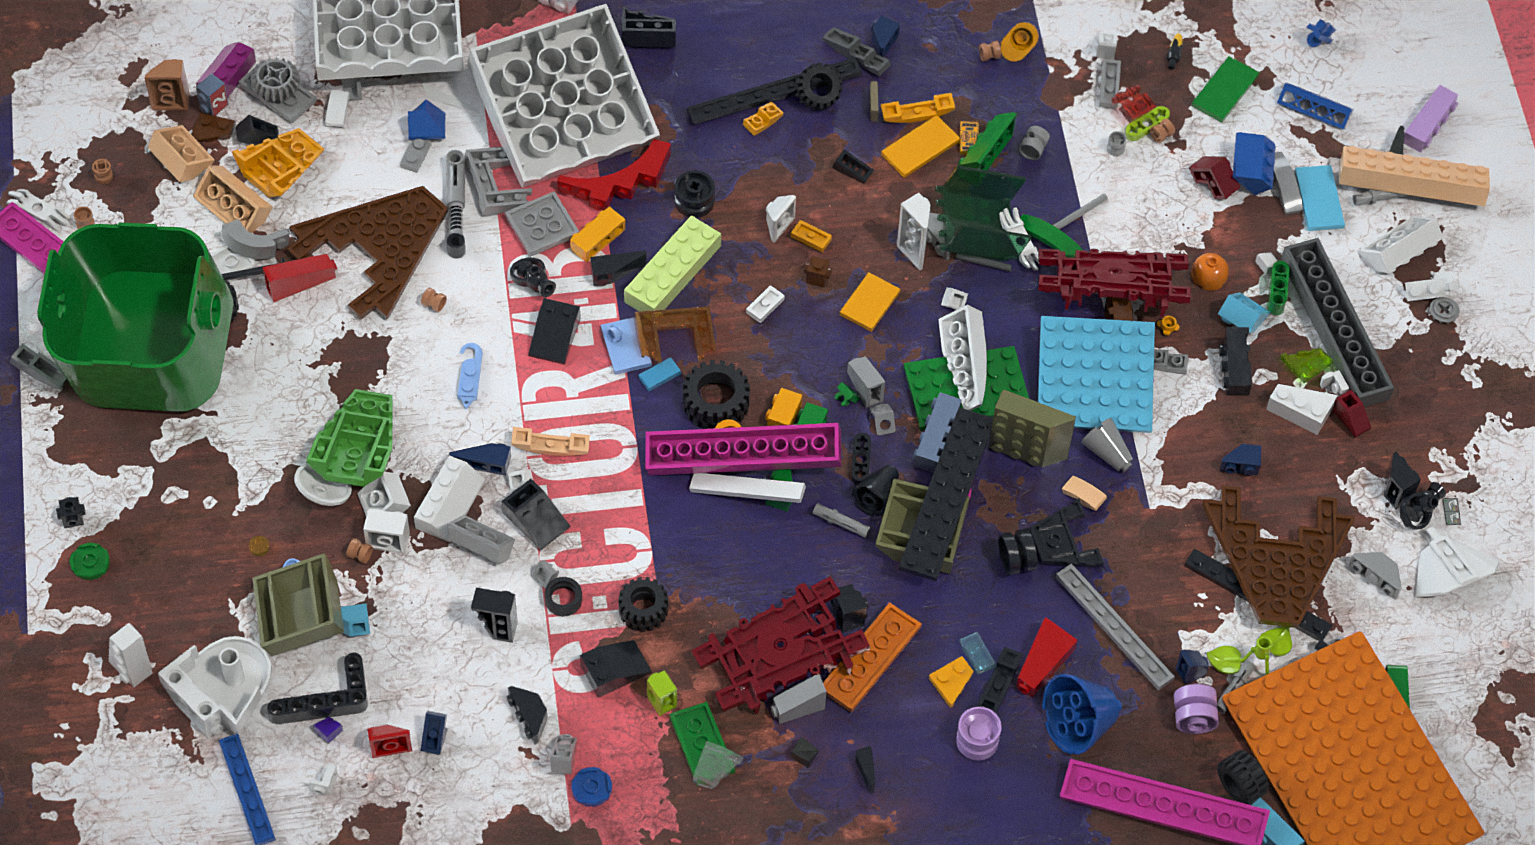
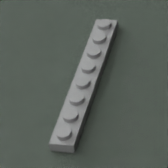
(1115, 627)

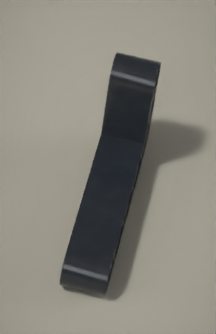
(326, 699)

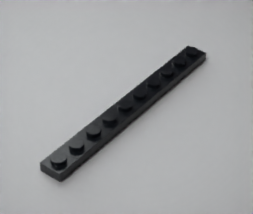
(764, 94)

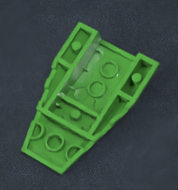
(356, 441)

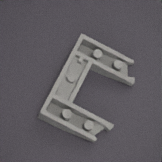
(491, 201)

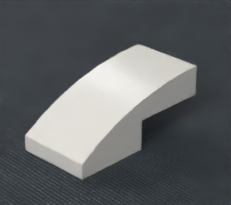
(337, 108)

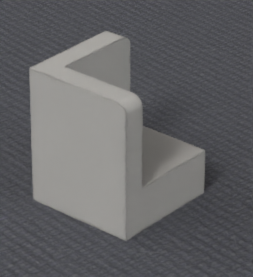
(353, 86)

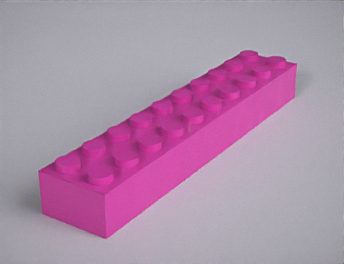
(743, 449)

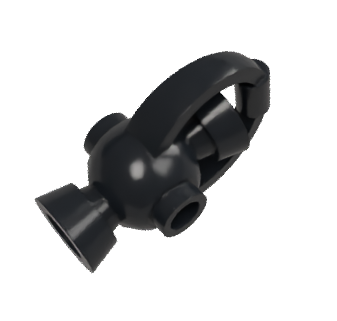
(533, 276)
(1422, 503)

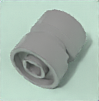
(1034, 143)

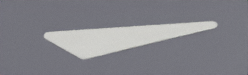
(437, 95)

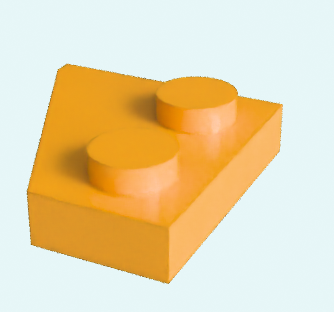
(951, 679)

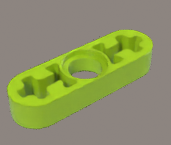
(1144, 130)

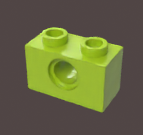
(661, 693)

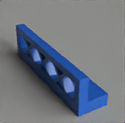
(1330, 104)

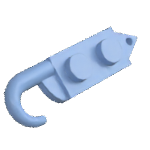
(470, 376)

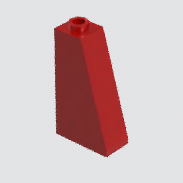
(298, 275)
(1046, 655)

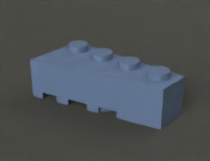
(936, 432)

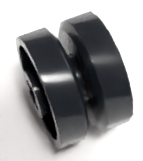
(694, 193)
(1017, 551)

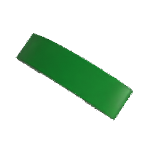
(1050, 235)

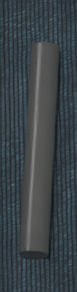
(985, 262)

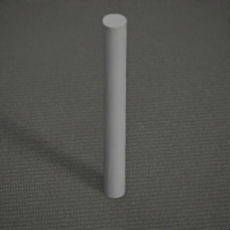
(1081, 211)

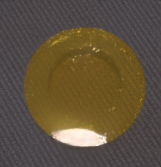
(259, 546)

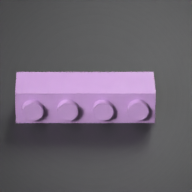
(1430, 118)

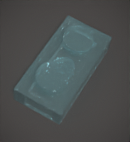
(977, 653)

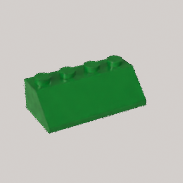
(990, 142)

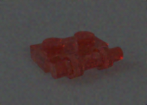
(1135, 108)

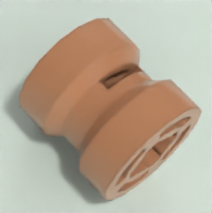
(990, 51)
(1161, 131)
(102, 171)
(83, 217)
(433, 299)
(360, 551)

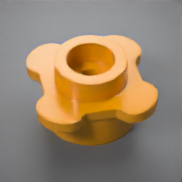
(1168, 320)

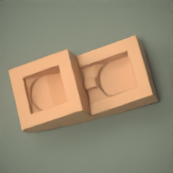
(1087, 493)

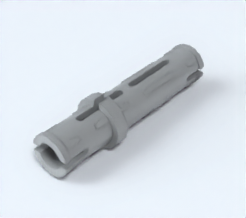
(1373, 196)
(833, 516)
(1246, 670)

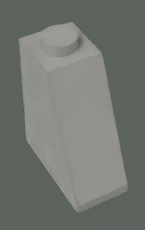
(866, 381)
(800, 700)

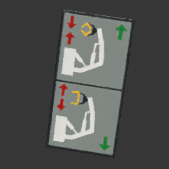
(1451, 511)

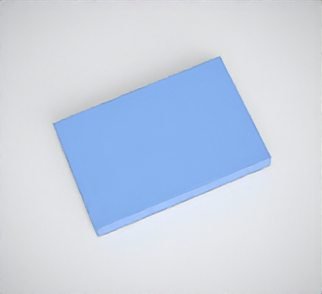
(625, 354)

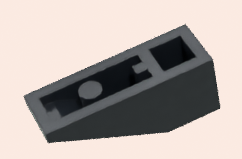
(612, 267)

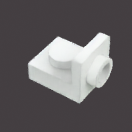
(1336, 382)
(326, 782)

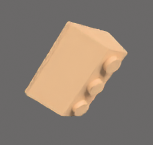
(180, 152)

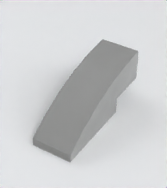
(38, 366)

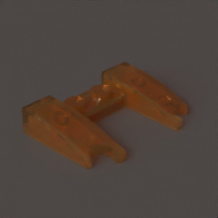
(696, 318)

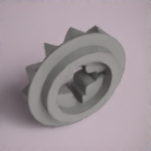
(1444, 303)

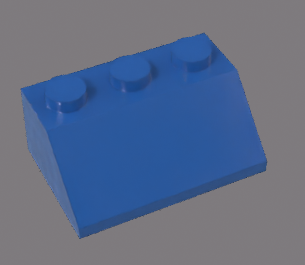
(1254, 162)

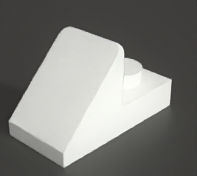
(1106, 45)

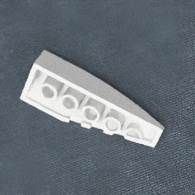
(965, 351)

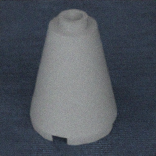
(1109, 445)

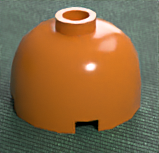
(1210, 271)

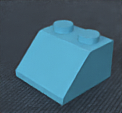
(1243, 312)

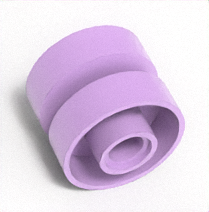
(1196, 709)
(978, 733)

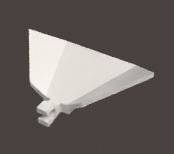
(1450, 565)

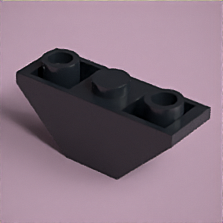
(529, 710)

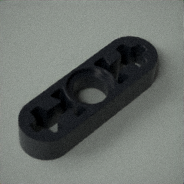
(860, 452)

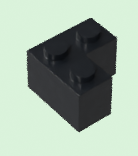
(850, 608)

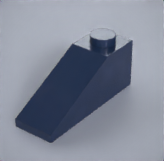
(486, 458)

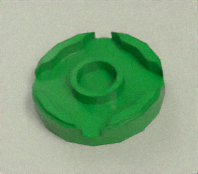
(89, 561)

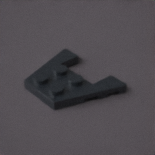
(1056, 544)

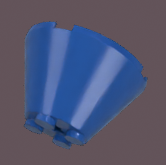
(1078, 712)

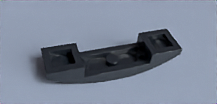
(1000, 679)

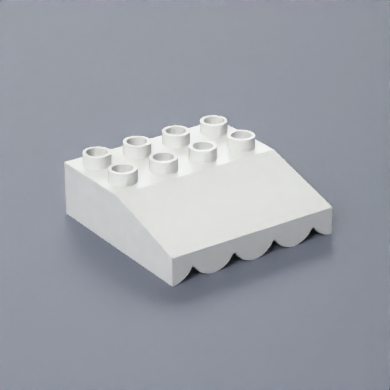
(386, 37)
(562, 95)

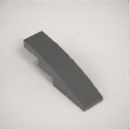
(851, 47)

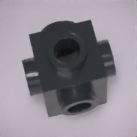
(71, 512)

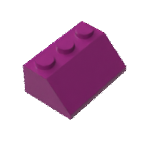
(231, 65)

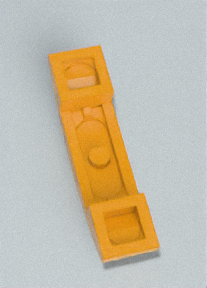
(918, 111)

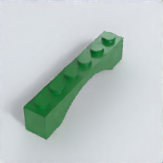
(809, 415)

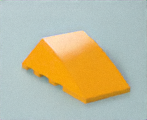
(278, 162)

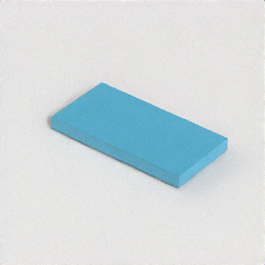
(1319, 198)

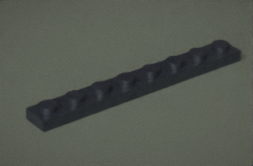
(1226, 578)

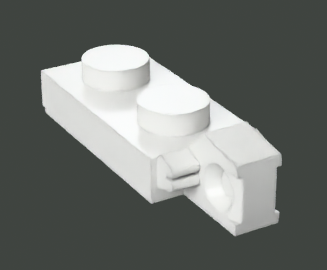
(1429, 289)

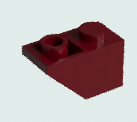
(1352, 413)

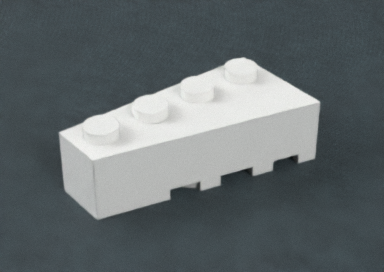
(129, 655)

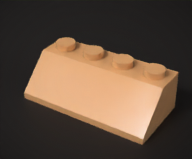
(231, 198)

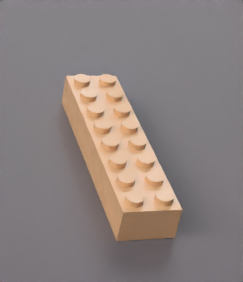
(1414, 176)

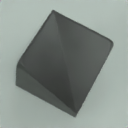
(804, 752)

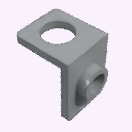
(883, 412)

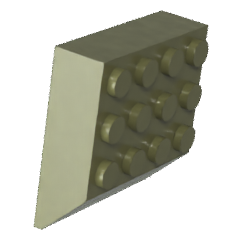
(1030, 430)
(900, 517)
(297, 605)

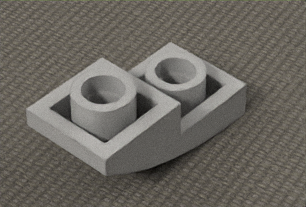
(1170, 362)

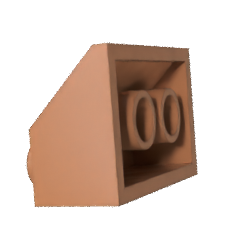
(168, 86)

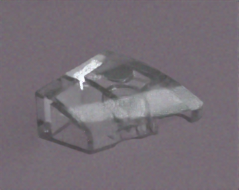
(714, 765)

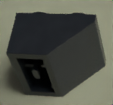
(1399, 480)

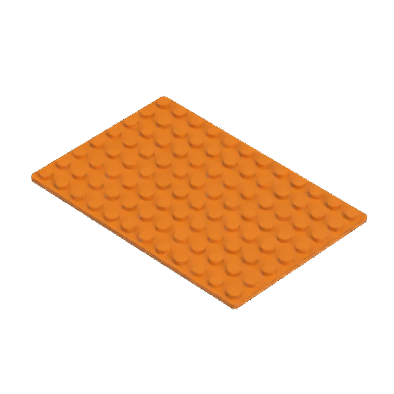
(1350, 753)

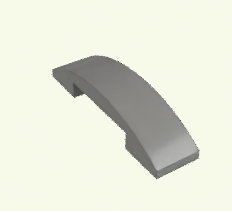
(1287, 185)

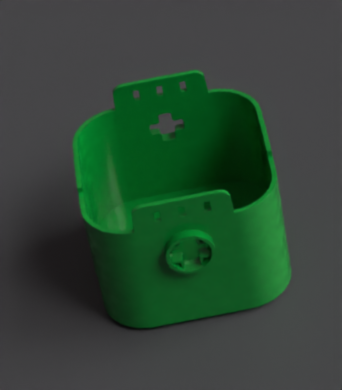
(136, 316)

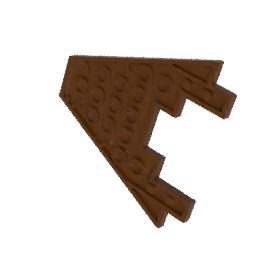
(389, 230)
(1275, 573)

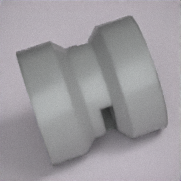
(1116, 143)

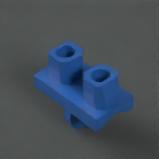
(1322, 32)

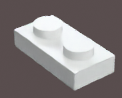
(765, 304)

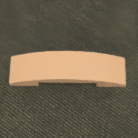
(550, 444)

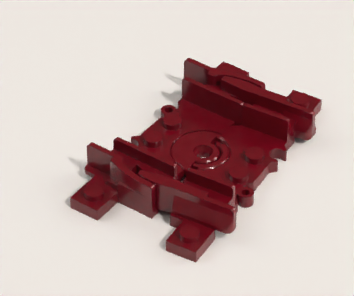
(1115, 276)
(764, 663)

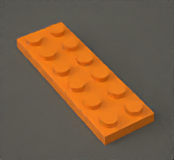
(887, 639)

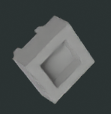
(545, 573)

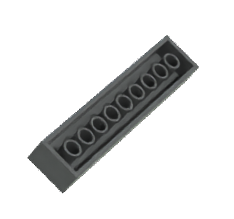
(1337, 321)

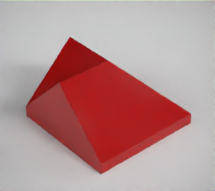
(389, 740)

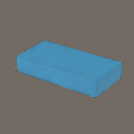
(659, 374)

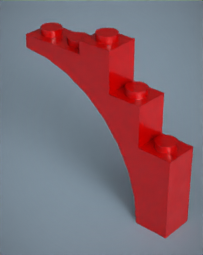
(623, 183)

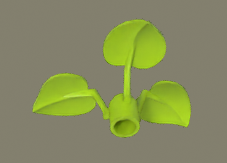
(1228, 658)

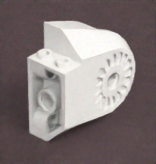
(219, 683)

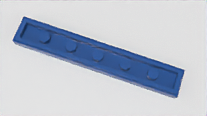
(247, 790)

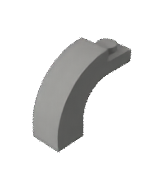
(253, 245)

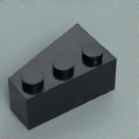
(647, 30)

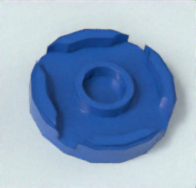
(591, 787)

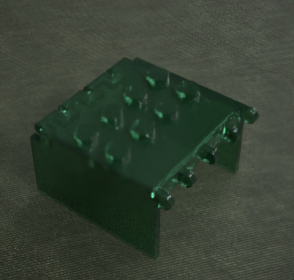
(971, 214)

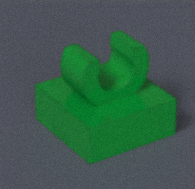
(848, 394)

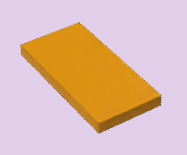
(920, 146)

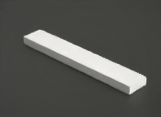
(747, 487)

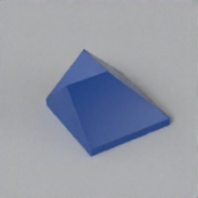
(426, 122)

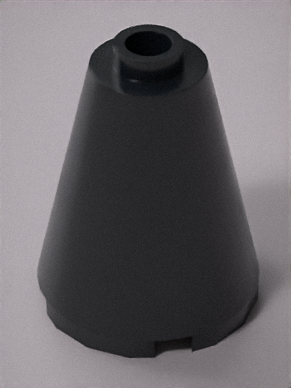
(874, 491)

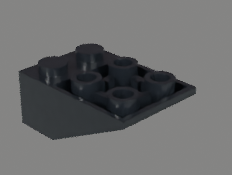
(534, 514)

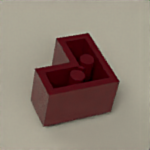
(1217, 174)

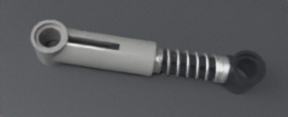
(455, 202)

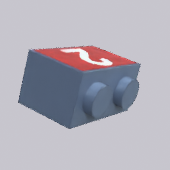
(212, 95)

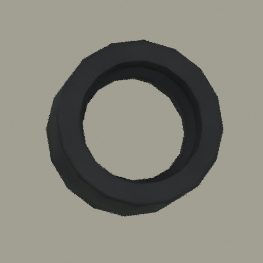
(559, 583)

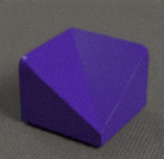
(328, 729)

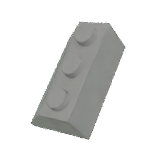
(480, 539)

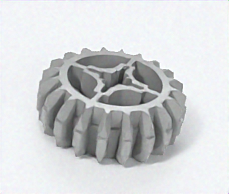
(275, 79)

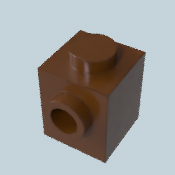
(817, 271)

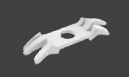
(45, 214)
(1017, 227)

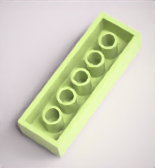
(673, 266)

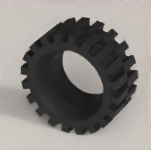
(710, 414)

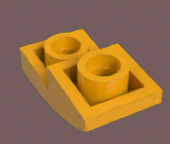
(763, 118)

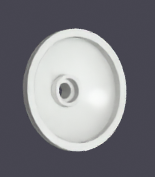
(318, 489)

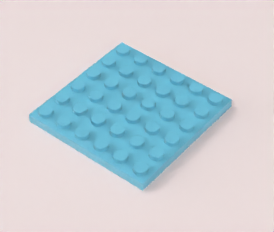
(1098, 371)

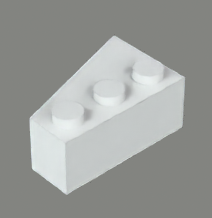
(1302, 406)

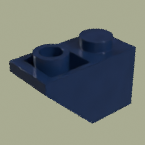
(1243, 460)

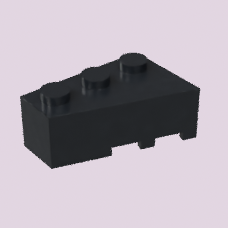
(1235, 362)
(497, 611)

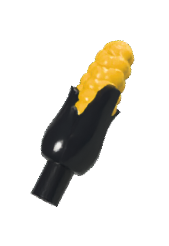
(1174, 52)

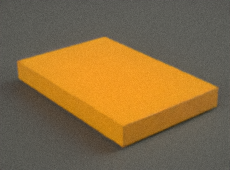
(870, 302)

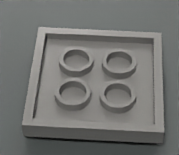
(541, 223)

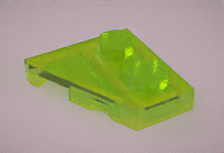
(1307, 363)

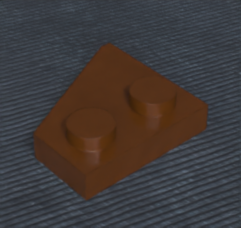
(213, 128)

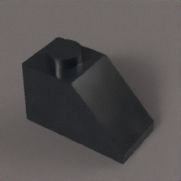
(254, 130)

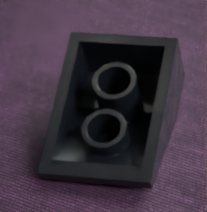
(554, 331)
(614, 666)

